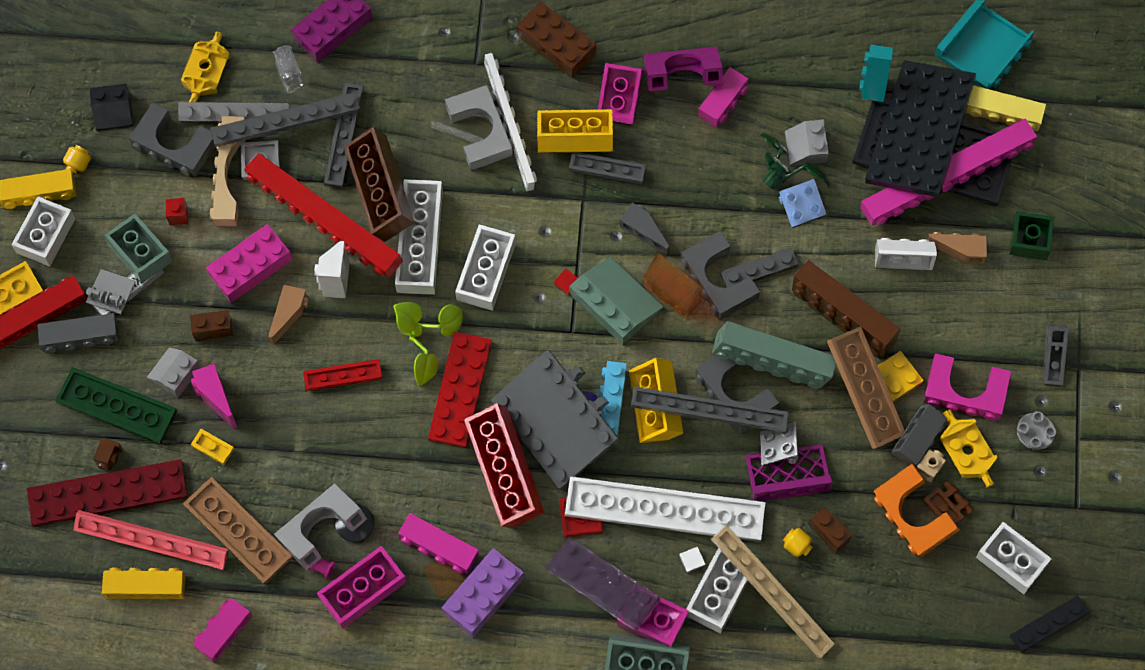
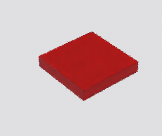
(577, 526)

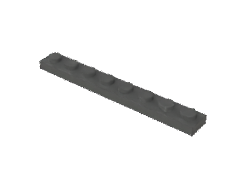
(285, 119)
(709, 409)

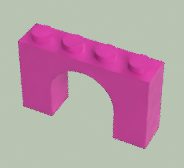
(941, 394)

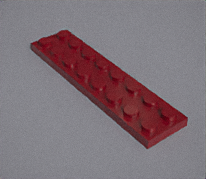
(107, 492)

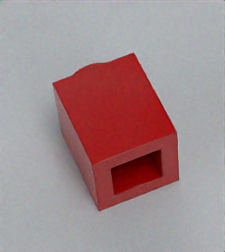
(176, 211)

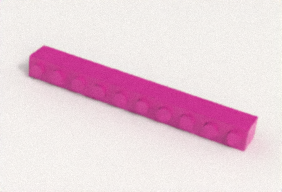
(962, 166)

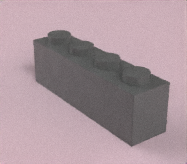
(78, 333)

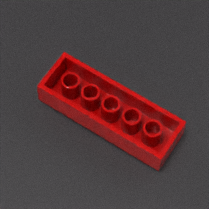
(504, 466)

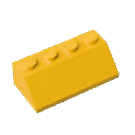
(654, 425)

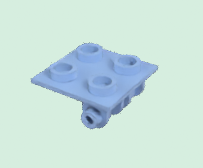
(802, 202)

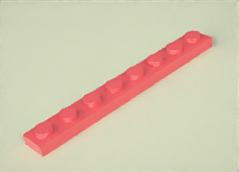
(150, 539)

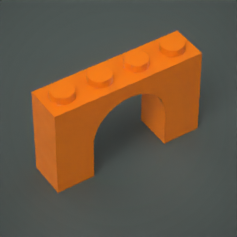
(893, 494)

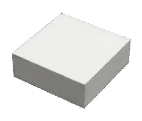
(692, 560)

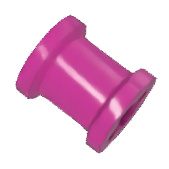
(324, 567)

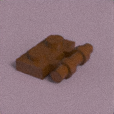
(939, 502)

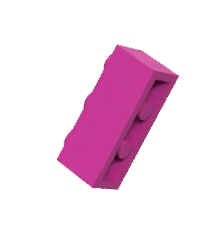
(723, 98)
(222, 630)

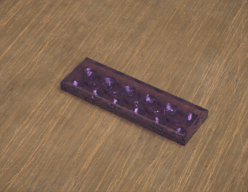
(603, 583)

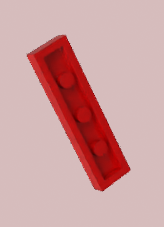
(342, 375)

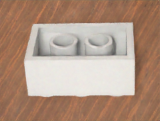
(905, 254)
(333, 271)

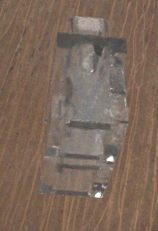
(288, 69)

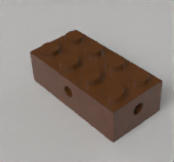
(556, 39)

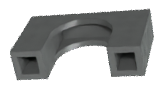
(187, 159)
(721, 300)
(711, 377)

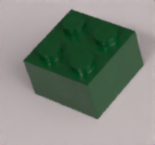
(1031, 235)

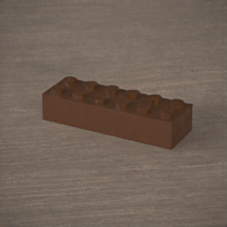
(379, 184)
(844, 308)

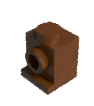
(107, 454)

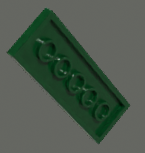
(116, 405)

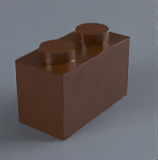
(211, 325)
(830, 530)

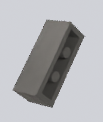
(919, 435)

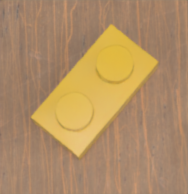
(212, 446)

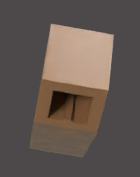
(965, 248)

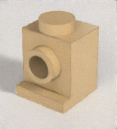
(930, 471)

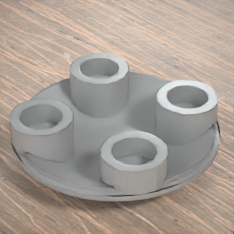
(1036, 431)

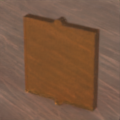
(443, 579)

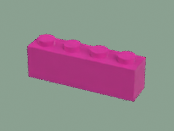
(438, 544)

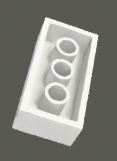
(485, 267)
(717, 593)

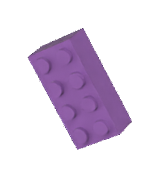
(483, 593)

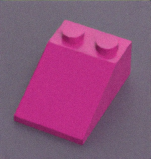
(621, 91)
(209, 386)
(661, 624)

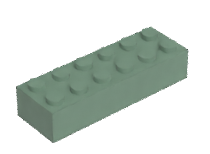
(773, 355)

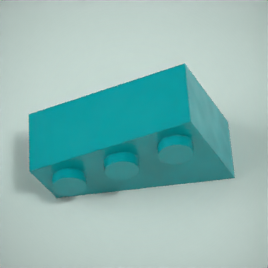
(875, 73)

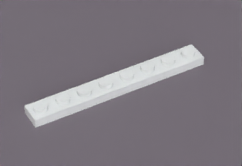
(508, 116)

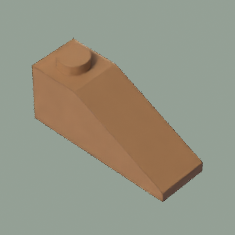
(288, 310)

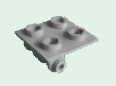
(110, 291)
(779, 445)

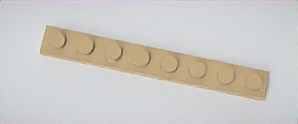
(772, 591)

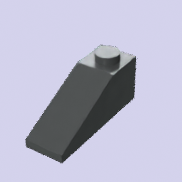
(641, 225)
(1055, 353)

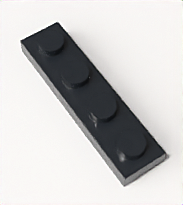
(1049, 624)

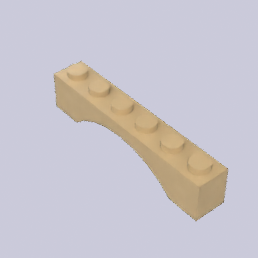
(225, 208)

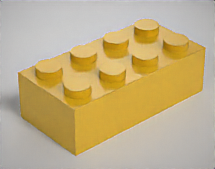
(575, 131)

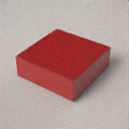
(564, 280)

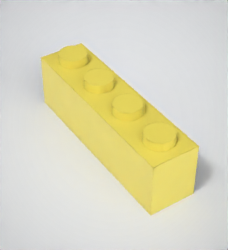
(1004, 108)

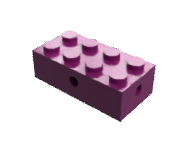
(330, 26)

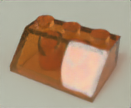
(672, 286)

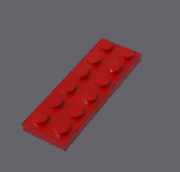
(459, 389)

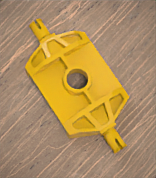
(205, 81)
(962, 434)

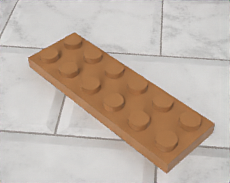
(866, 387)
(238, 530)

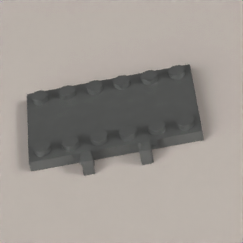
(557, 418)

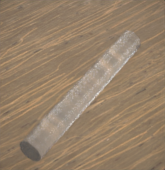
(455, 132)

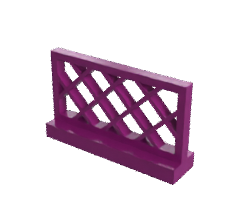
(791, 488)

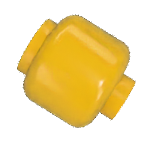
(77, 159)
(797, 542)

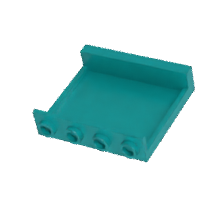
(983, 45)

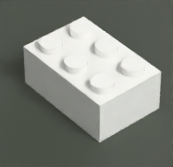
(43, 231)
(1013, 558)

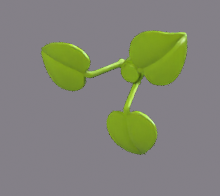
(407, 317)

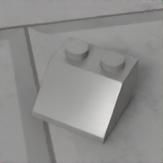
(807, 143)
(174, 371)

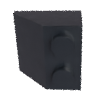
(111, 107)

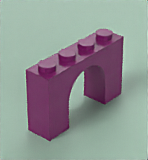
(702, 60)

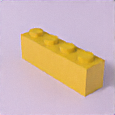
(47, 185)
(143, 584)

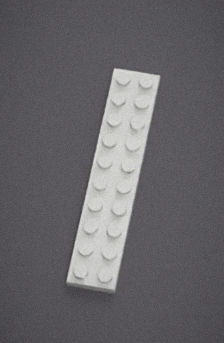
(663, 508)

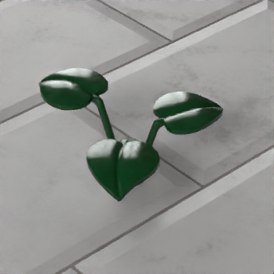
(778, 169)

